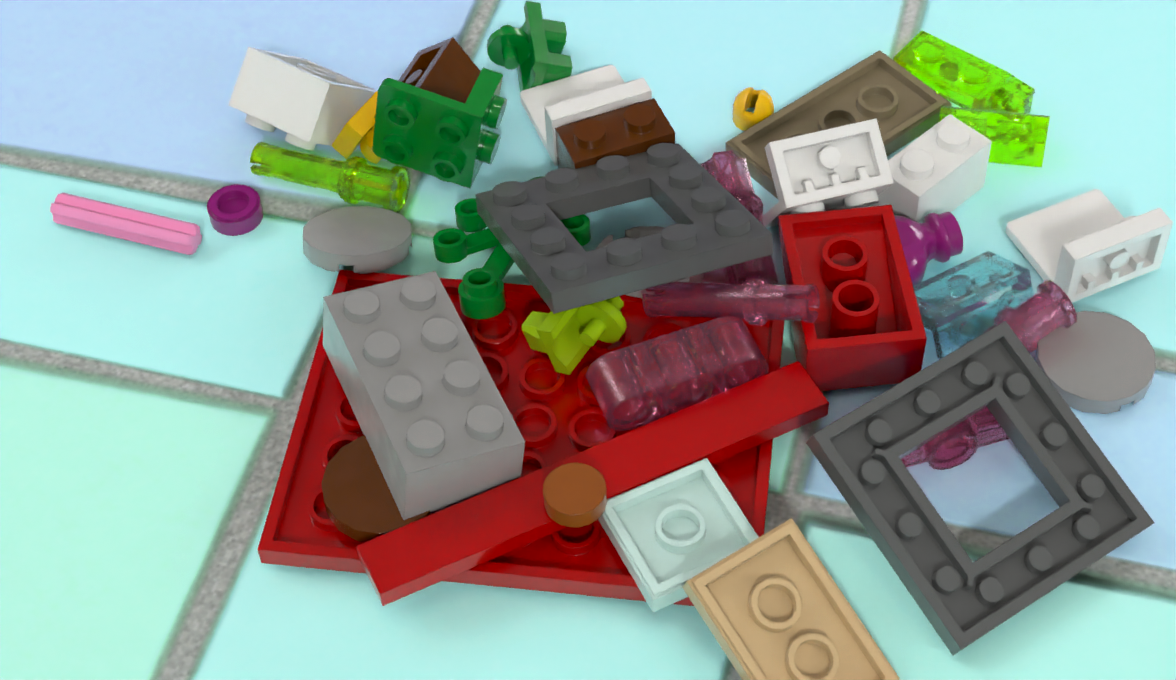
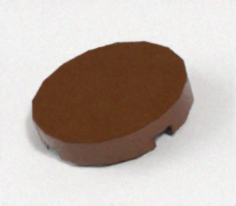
(358, 494)

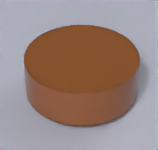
(574, 495)

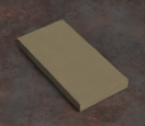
(864, 92)

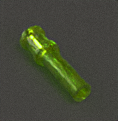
(351, 178)

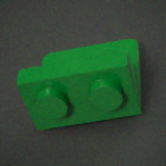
(439, 132)

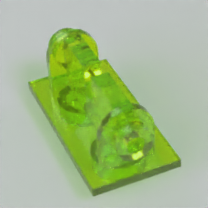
(1014, 136)

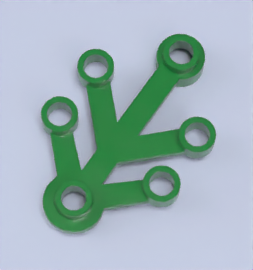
(482, 288)

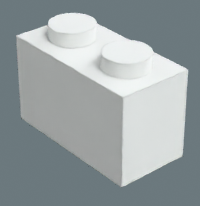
(937, 170)

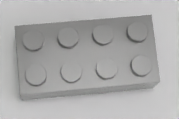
(421, 393)

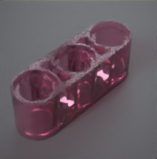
(674, 371)

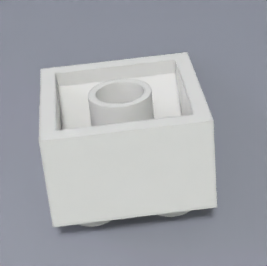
(296, 97)

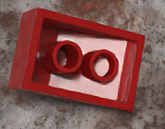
(868, 306)

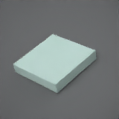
(675, 530)

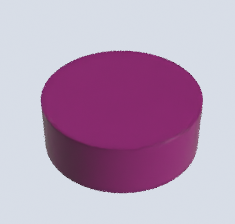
(235, 210)

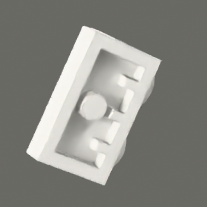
(578, 99)
(828, 170)
(1090, 244)

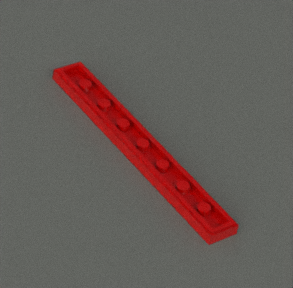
(516, 513)

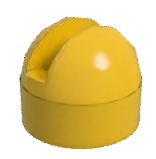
(751, 98)

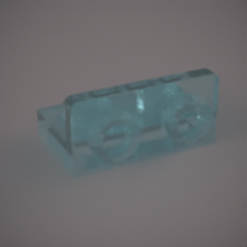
(968, 297)

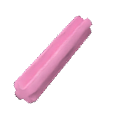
(126, 223)

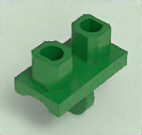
(532, 49)

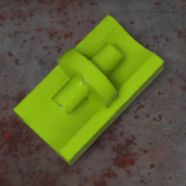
(572, 332)

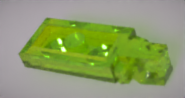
(963, 76)

